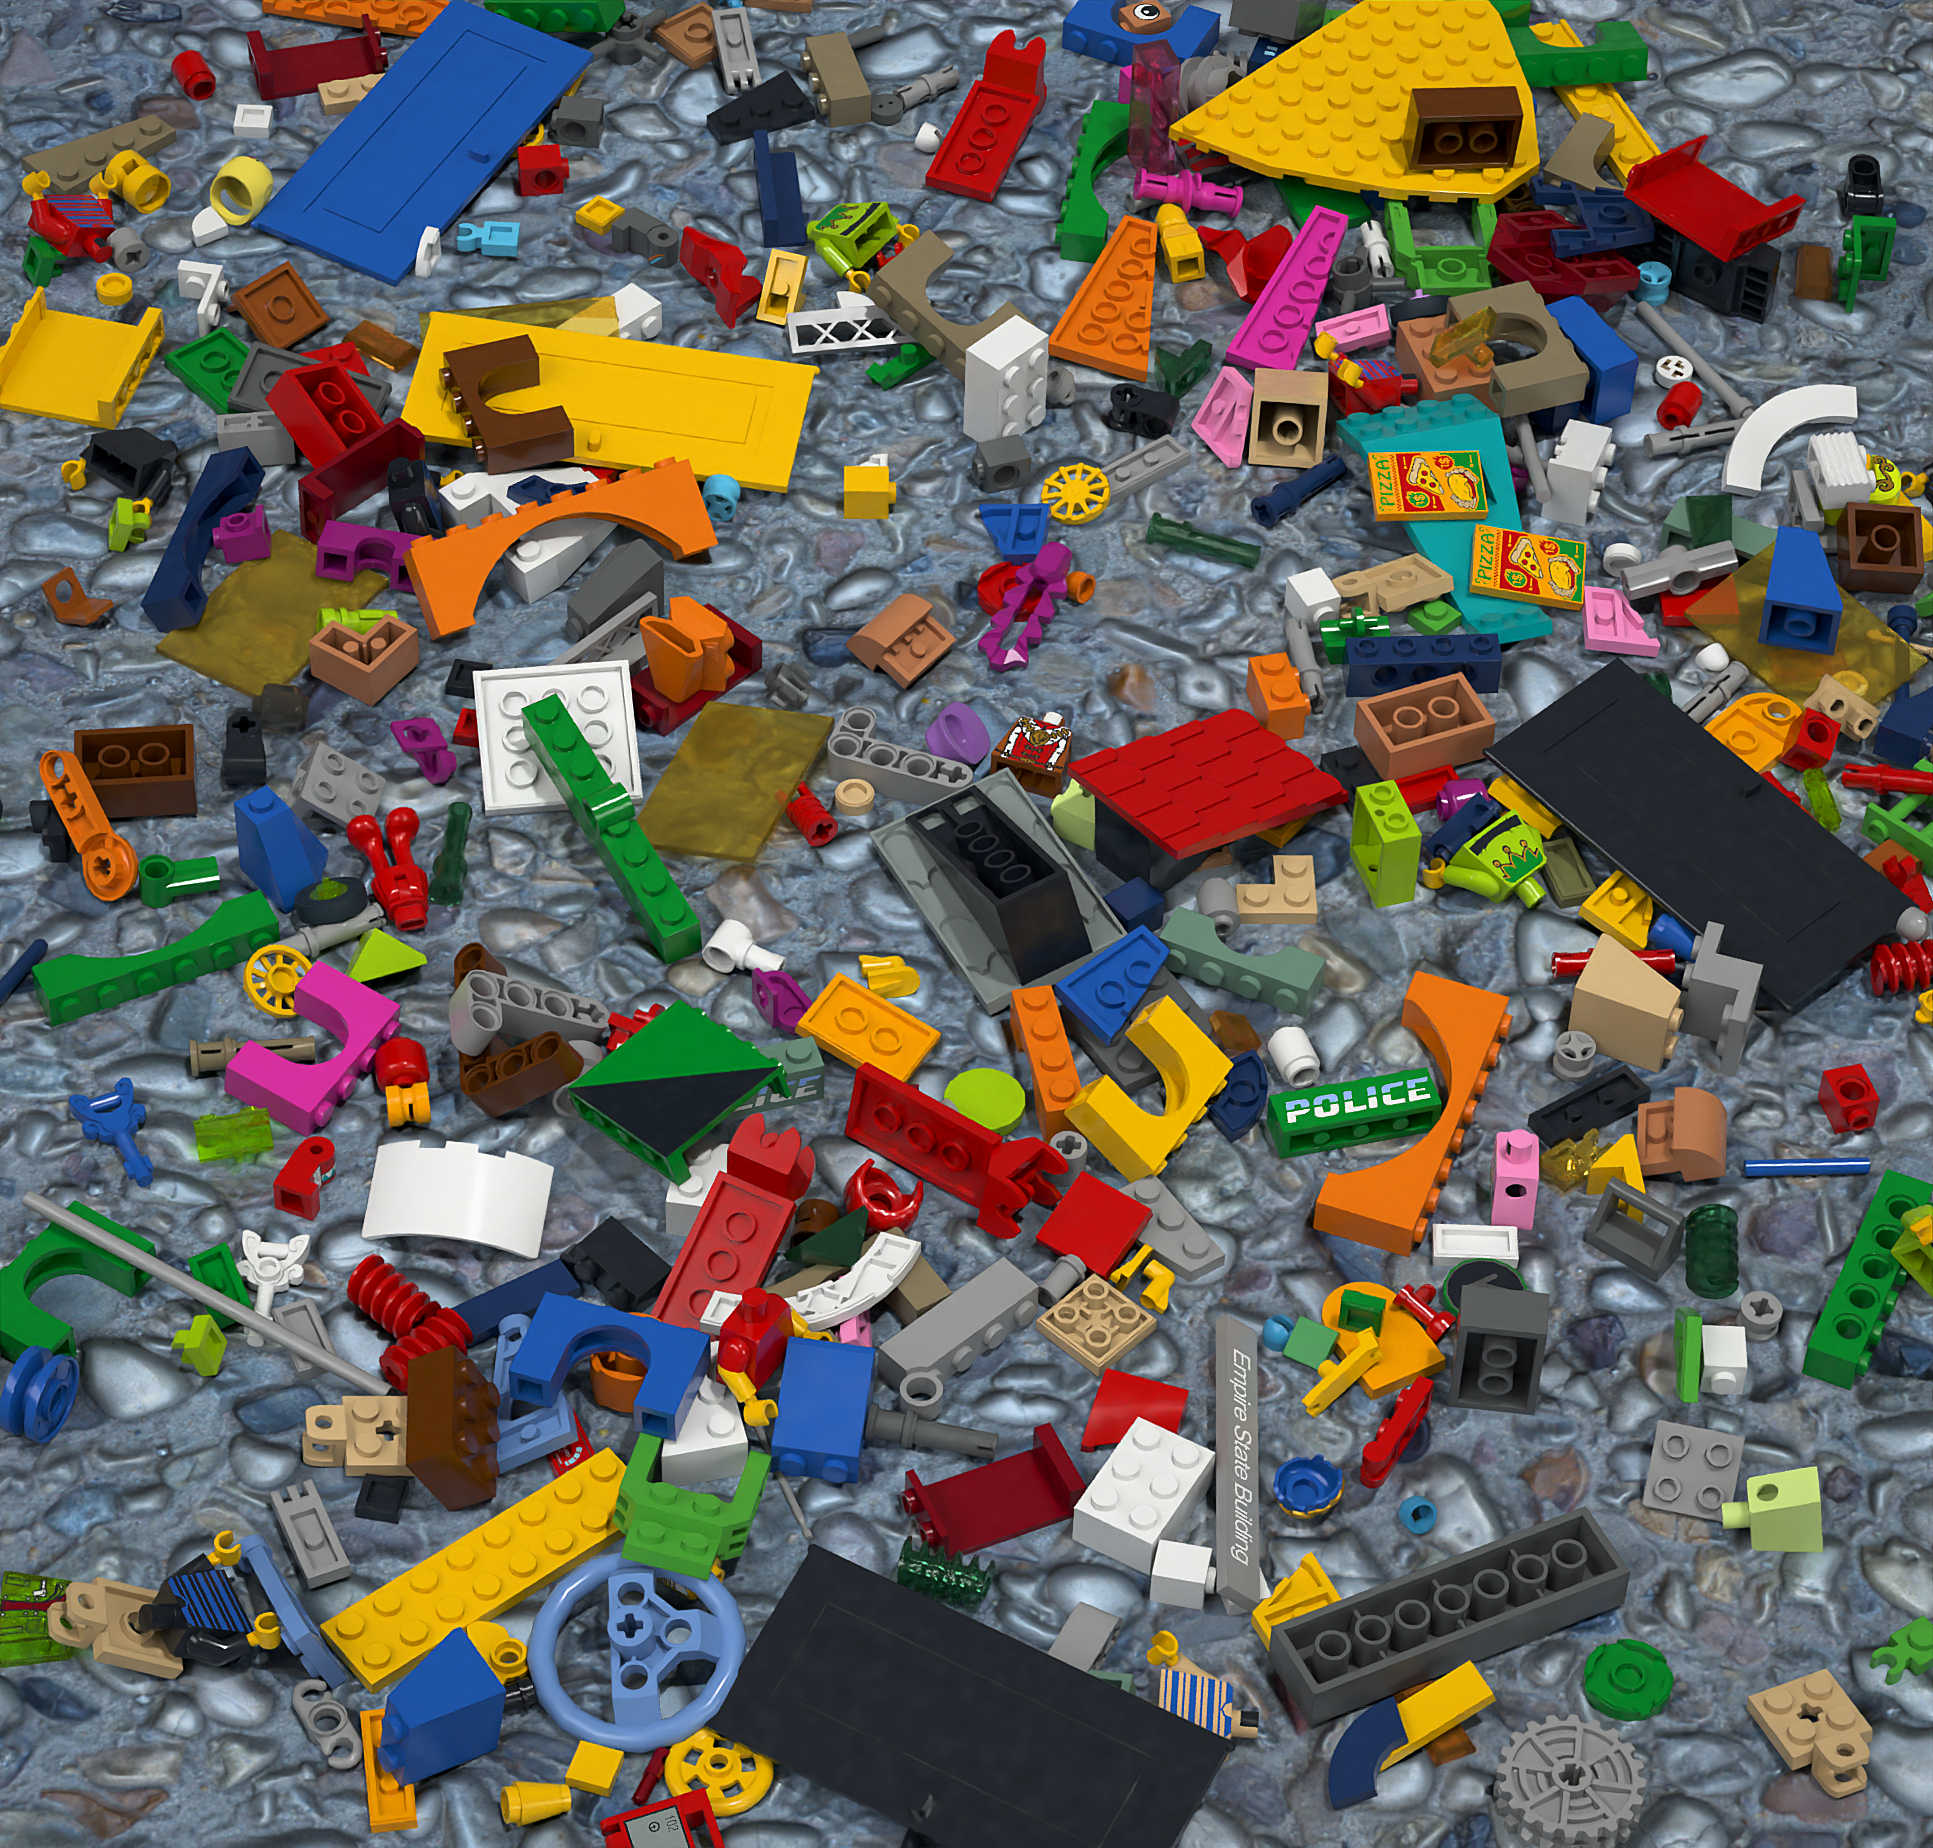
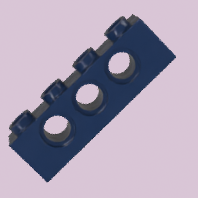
(1397, 662)

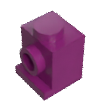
(244, 536)

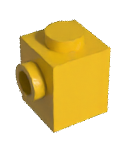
(868, 492)

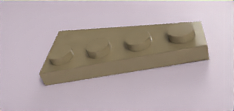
(78, 161)

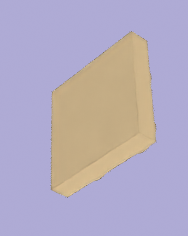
(1096, 1324)

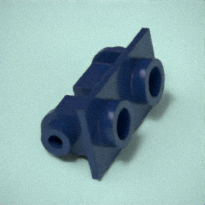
(1462, 826)

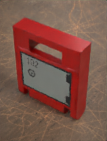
(663, 1823)

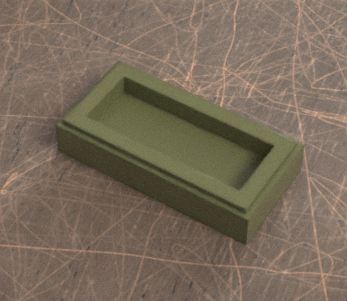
(1566, 873)

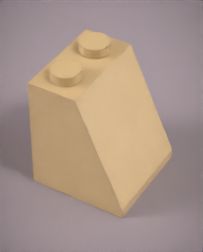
(1288, 418)
(1626, 1007)

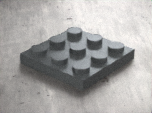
(1123, 1059)

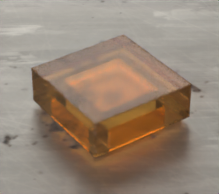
(1235, 1031)

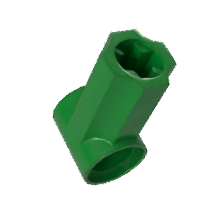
(163, 879)

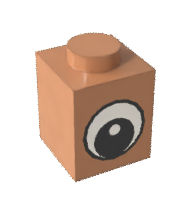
(1144, 18)

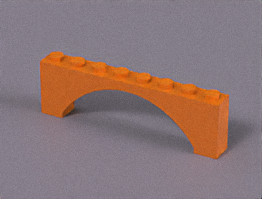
(656, 503)
(1391, 1200)

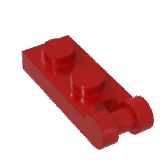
(1395, 1433)

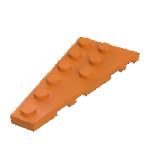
(390, 16)
(1112, 310)

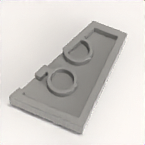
(1173, 1232)

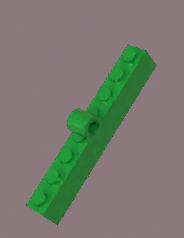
(611, 827)

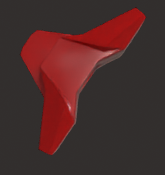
(1248, 262)
(733, 291)

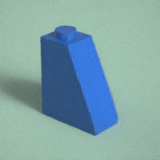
(277, 847)

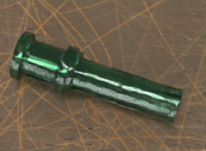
(1186, 537)
(451, 865)

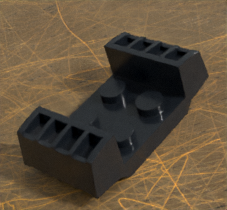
(1732, 288)

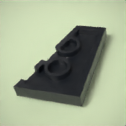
(767, 107)

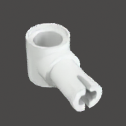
(734, 947)

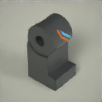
(646, 237)

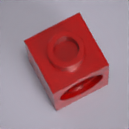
(541, 170)
(1810, 740)
(1848, 1098)

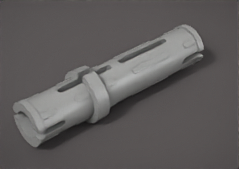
(1684, 439)
(1304, 659)
(1716, 691)
(313, 940)

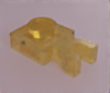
(1571, 1162)

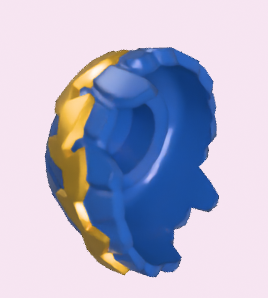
(1308, 1486)

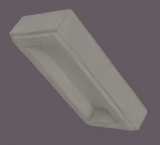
(306, 1322)

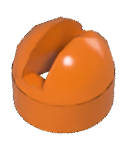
(1080, 586)

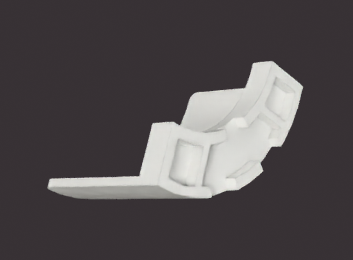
(458, 1196)

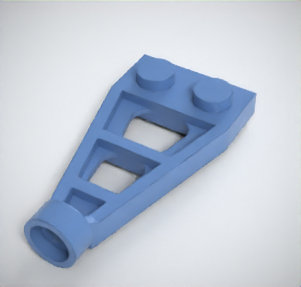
(537, 1431)
(300, 1631)

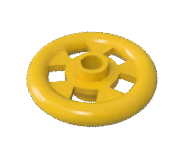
(753, 1783)

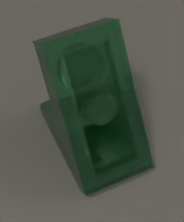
(1182, 373)

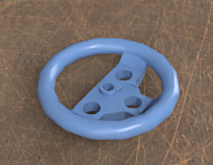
(639, 1646)

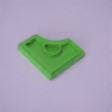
(1687, 1353)

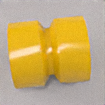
(139, 181)

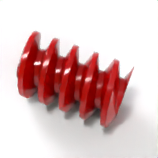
(1903, 965)
(389, 1297)
(434, 1334)

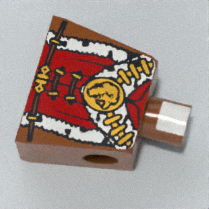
(1036, 754)

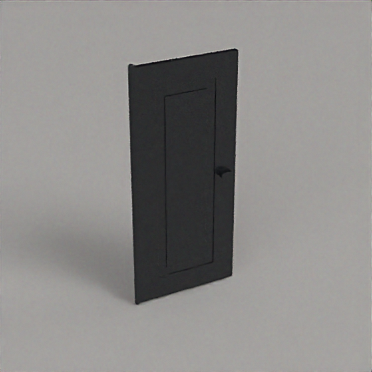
(1701, 831)
(958, 1723)

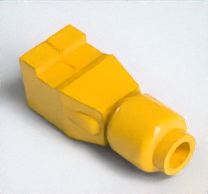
(1180, 244)

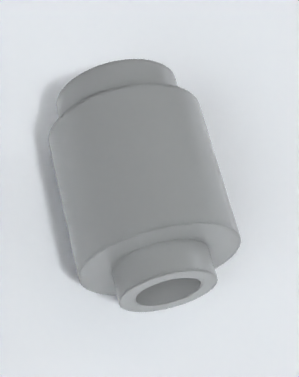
(1219, 901)

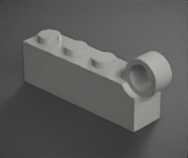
(956, 1334)

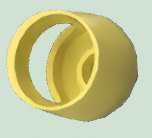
(246, 183)

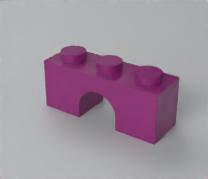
(351, 548)

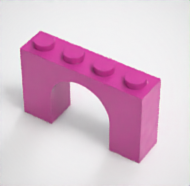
(307, 1094)

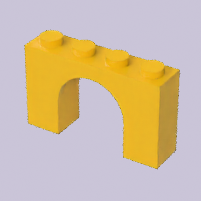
(1191, 1073)

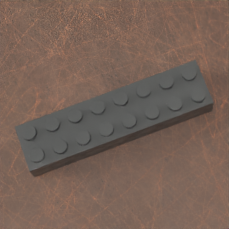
(1447, 1615)

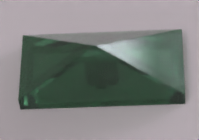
(1709, 519)
(836, 1244)

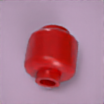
(401, 1063)

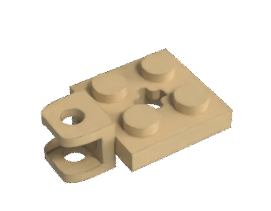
(1393, 585)
(356, 1437)
(105, 1619)
(1831, 1744)

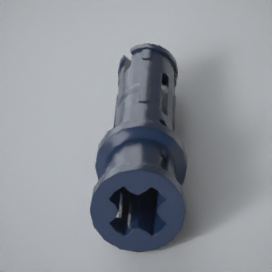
(1288, 495)

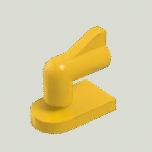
(889, 976)
(1162, 1278)

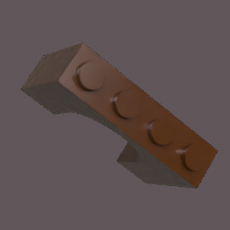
(498, 438)

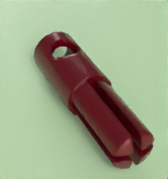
(651, 1776)

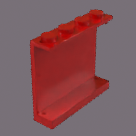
(1706, 204)

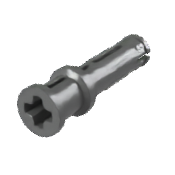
(910, 1430)

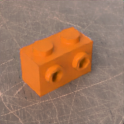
(1277, 696)

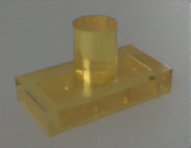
(1467, 339)

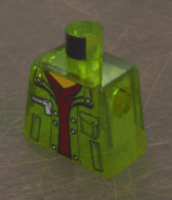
(25, 1620)

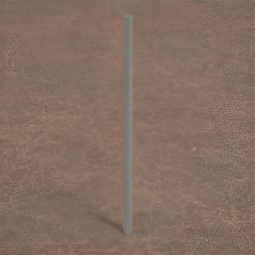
(207, 1295)

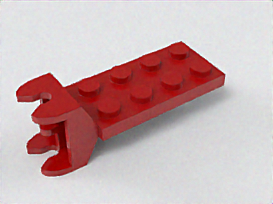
(992, 120)
(952, 1150)
(738, 1222)

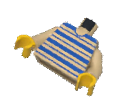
(1197, 1694)

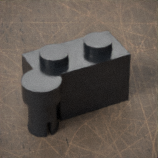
(618, 1266)

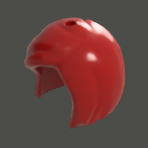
(882, 1199)

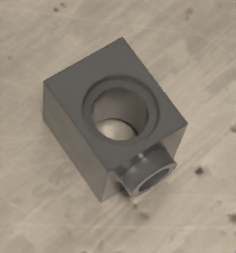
(579, 122)
(1002, 464)

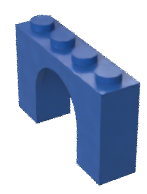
(1094, 32)
(571, 1329)

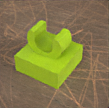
(124, 525)
(202, 1345)

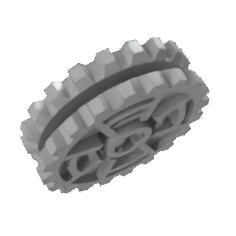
(1569, 1785)

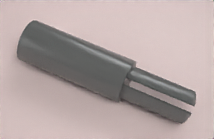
(865, 37)

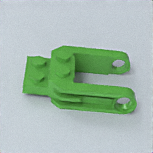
(1442, 269)
(682, 1527)

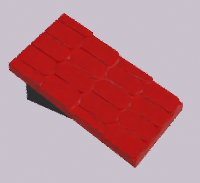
(1194, 791)

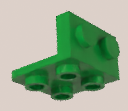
(1866, 256)

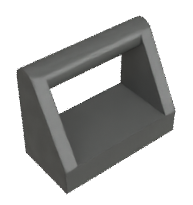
(1630, 1240)

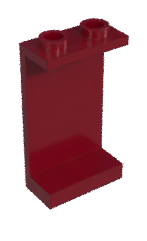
(301, 68)
(354, 475)
(665, 715)
(996, 1499)

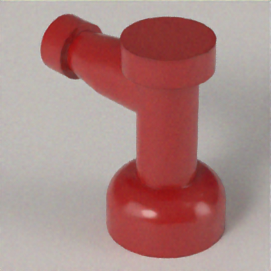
(1416, 1303)

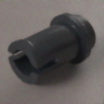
(519, 1695)

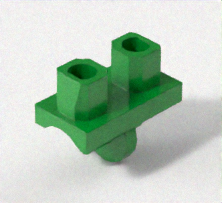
(1335, 631)

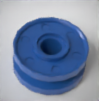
(39, 1394)

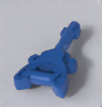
(116, 1126)

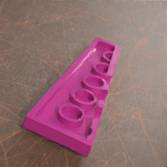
(1287, 307)

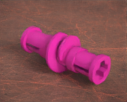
(1188, 192)

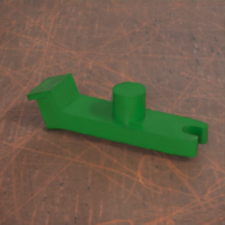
(908, 362)

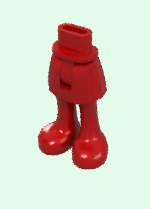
(399, 888)

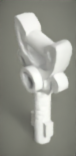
(268, 1274)

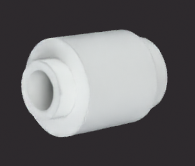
(1294, 1056)

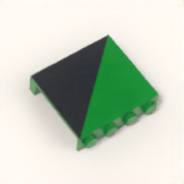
(673, 1086)

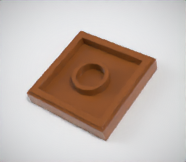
(280, 307)

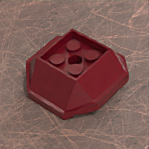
(1523, 253)

